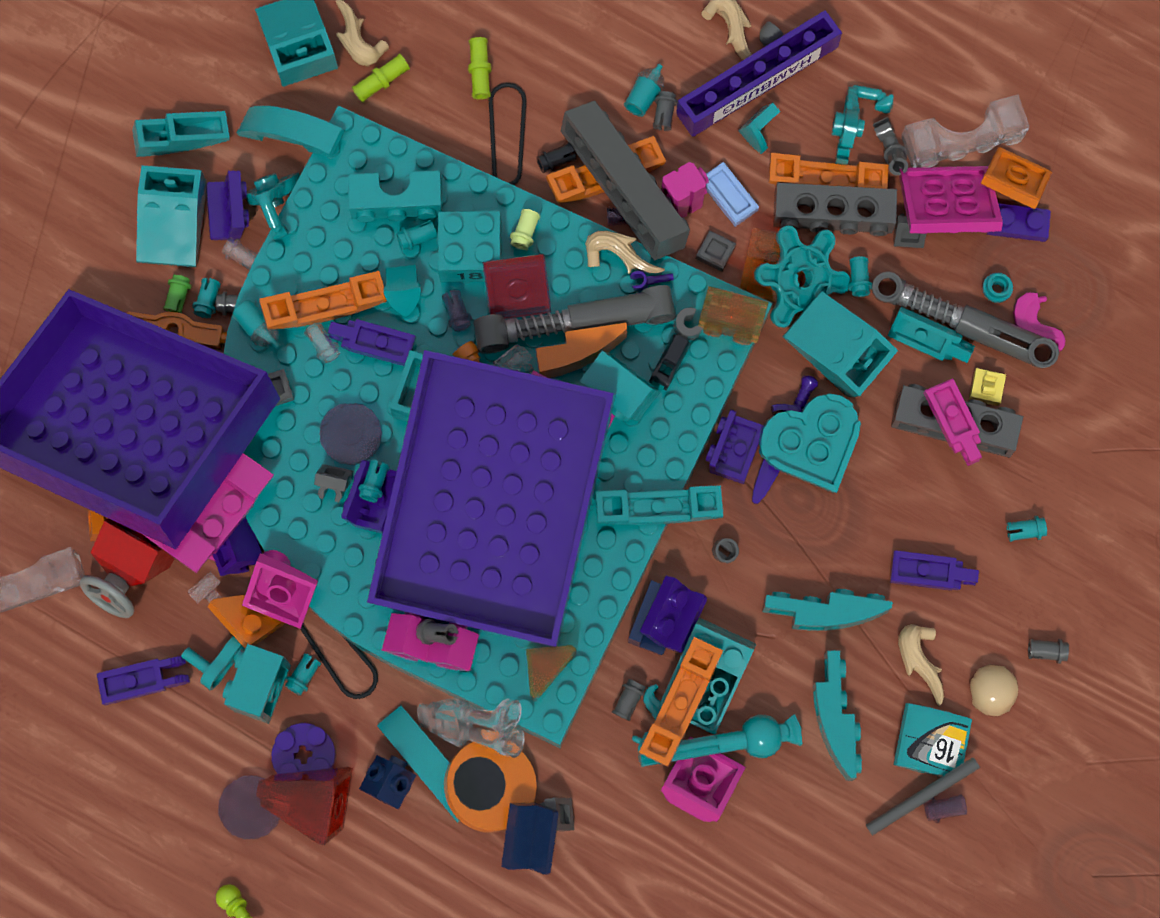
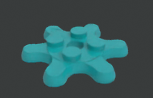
(795, 258)

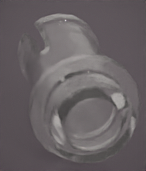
(236, 251)
(325, 347)

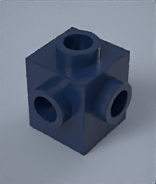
(388, 780)

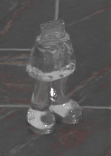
(455, 718)

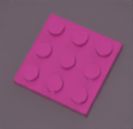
(949, 200)

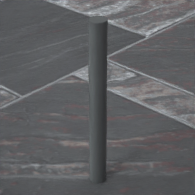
(922, 796)

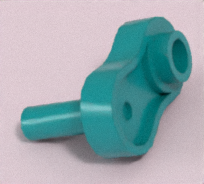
(214, 672)

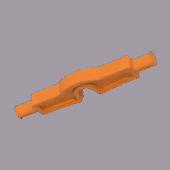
(202, 333)

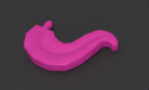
(1025, 316)

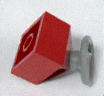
(128, 561)

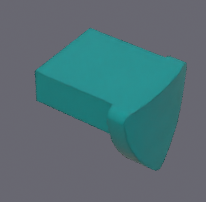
(752, 127)
(402, 288)

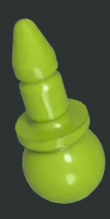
(230, 899)

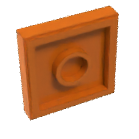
(1016, 177)

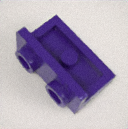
(226, 207)
(735, 448)
(368, 514)

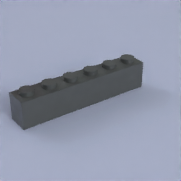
(625, 180)

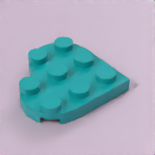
(812, 442)

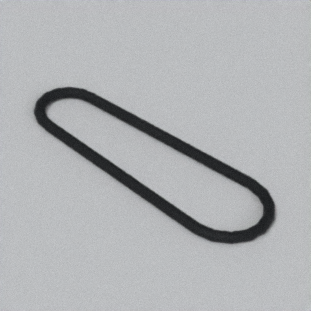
(522, 130)
(332, 673)

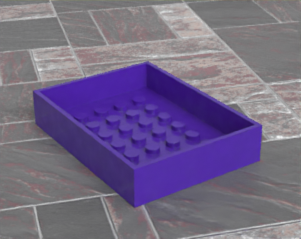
(128, 416)
(491, 498)

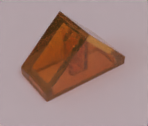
(545, 666)

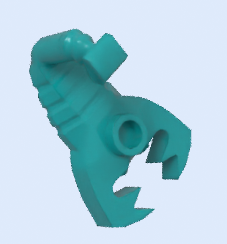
(848, 125)
(270, 194)

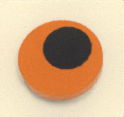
(483, 785)

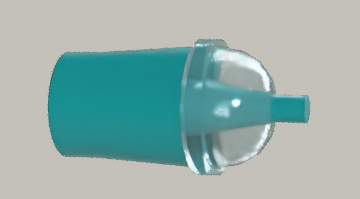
(644, 91)
(254, 324)

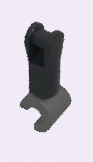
(676, 348)

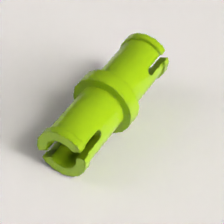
(479, 68)
(380, 78)

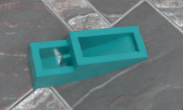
(179, 132)

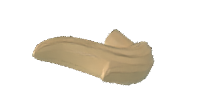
(735, 22)
(352, 41)
(621, 246)
(915, 659)

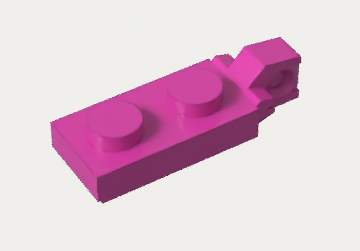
(955, 420)

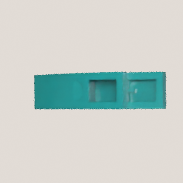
(839, 612)
(837, 729)

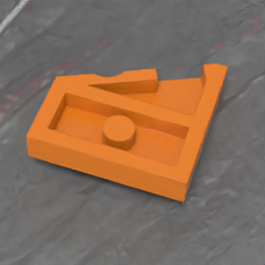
(243, 623)

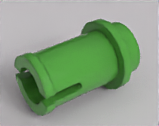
(177, 293)

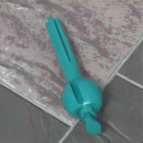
(759, 736)

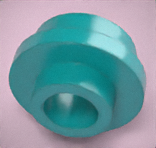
(1001, 280)

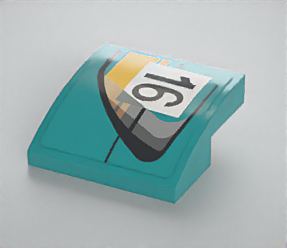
(931, 740)

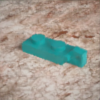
(929, 337)

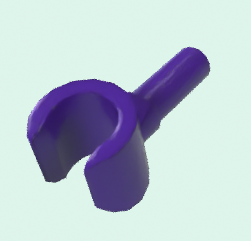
(649, 280)

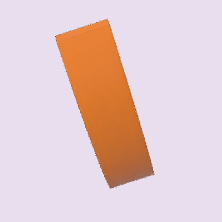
(790, 169)
(578, 183)
(323, 304)
(681, 702)

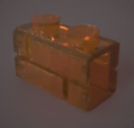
(732, 315)

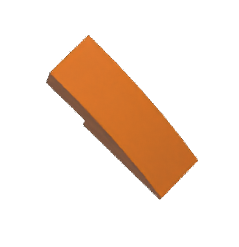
(580, 349)

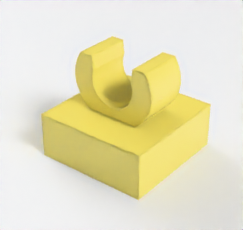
(987, 386)

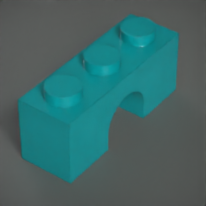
(419, 200)

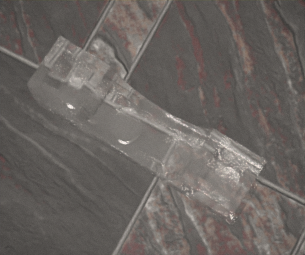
(930, 142)
(43, 579)

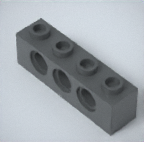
(880, 202)
(1004, 420)

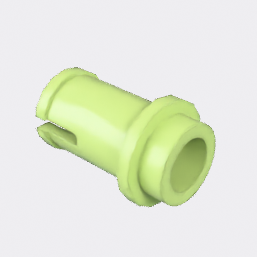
(525, 228)

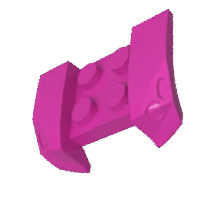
(222, 513)

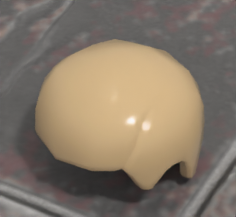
(993, 690)

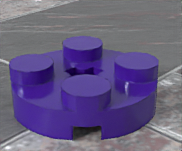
(303, 735)

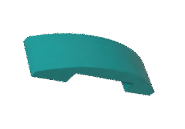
(292, 127)
(659, 507)
(417, 751)

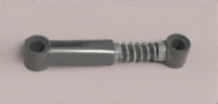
(649, 306)
(968, 321)

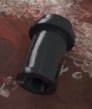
(549, 160)

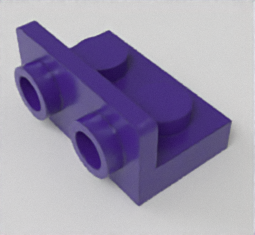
(673, 615)

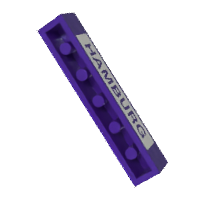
(758, 73)

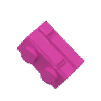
(686, 188)

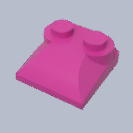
(279, 589)
(703, 785)

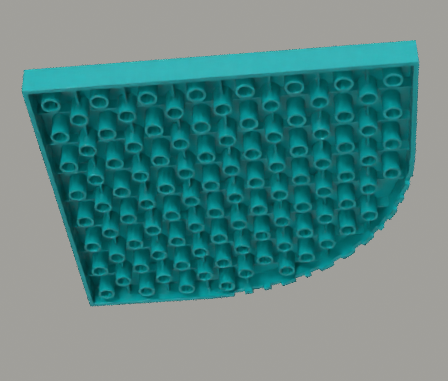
(637, 456)

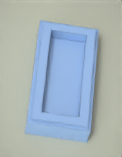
(730, 194)

